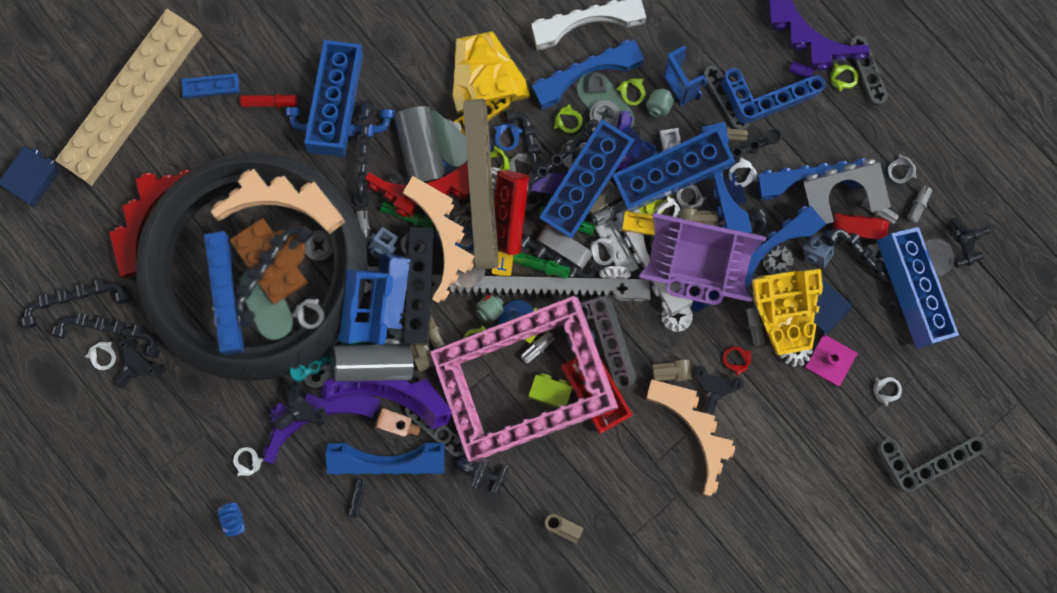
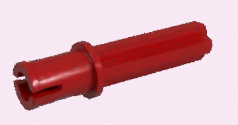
(268, 100)

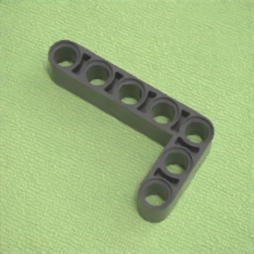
(606, 334)
(930, 466)

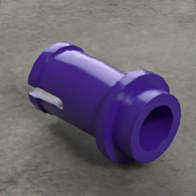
(801, 70)

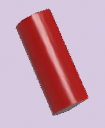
(510, 209)
(606, 420)

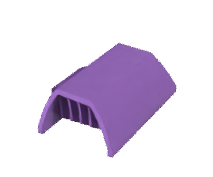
(700, 257)

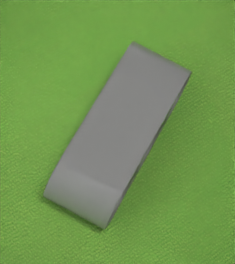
(564, 246)

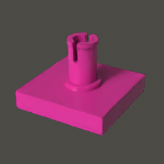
(831, 360)

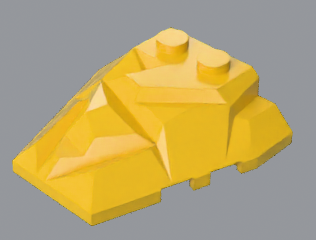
(485, 71)
(789, 307)

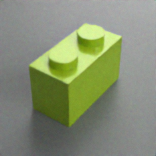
(550, 391)

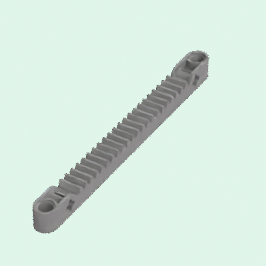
(635, 288)

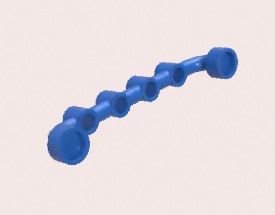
(386, 115)

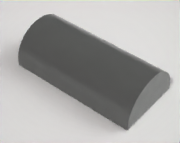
(419, 144)
(371, 362)

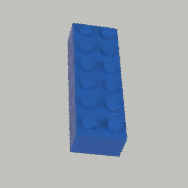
(334, 98)
(674, 169)
(586, 178)
(917, 287)

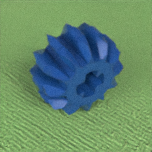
(231, 519)

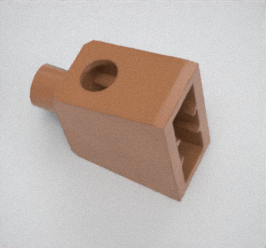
(387, 422)

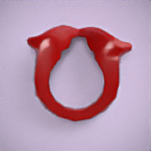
(738, 369)

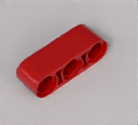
(861, 225)

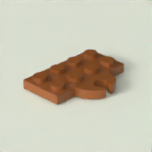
(283, 275)

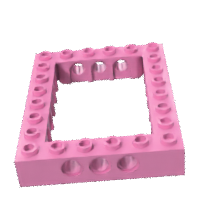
(448, 361)

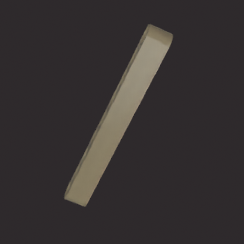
(480, 184)

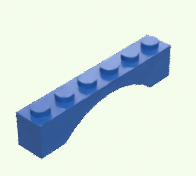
(623, 58)
(774, 184)
(732, 214)
(802, 226)
(223, 294)
(345, 459)

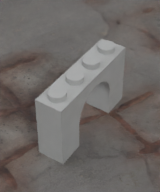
(867, 174)

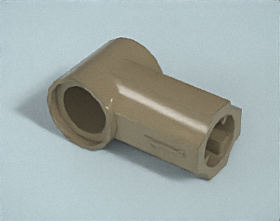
(607, 197)
(704, 217)
(422, 357)
(676, 371)
(565, 528)

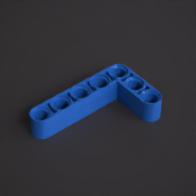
(770, 99)

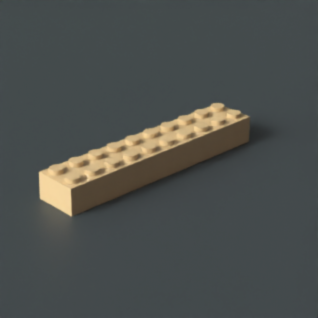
(129, 97)

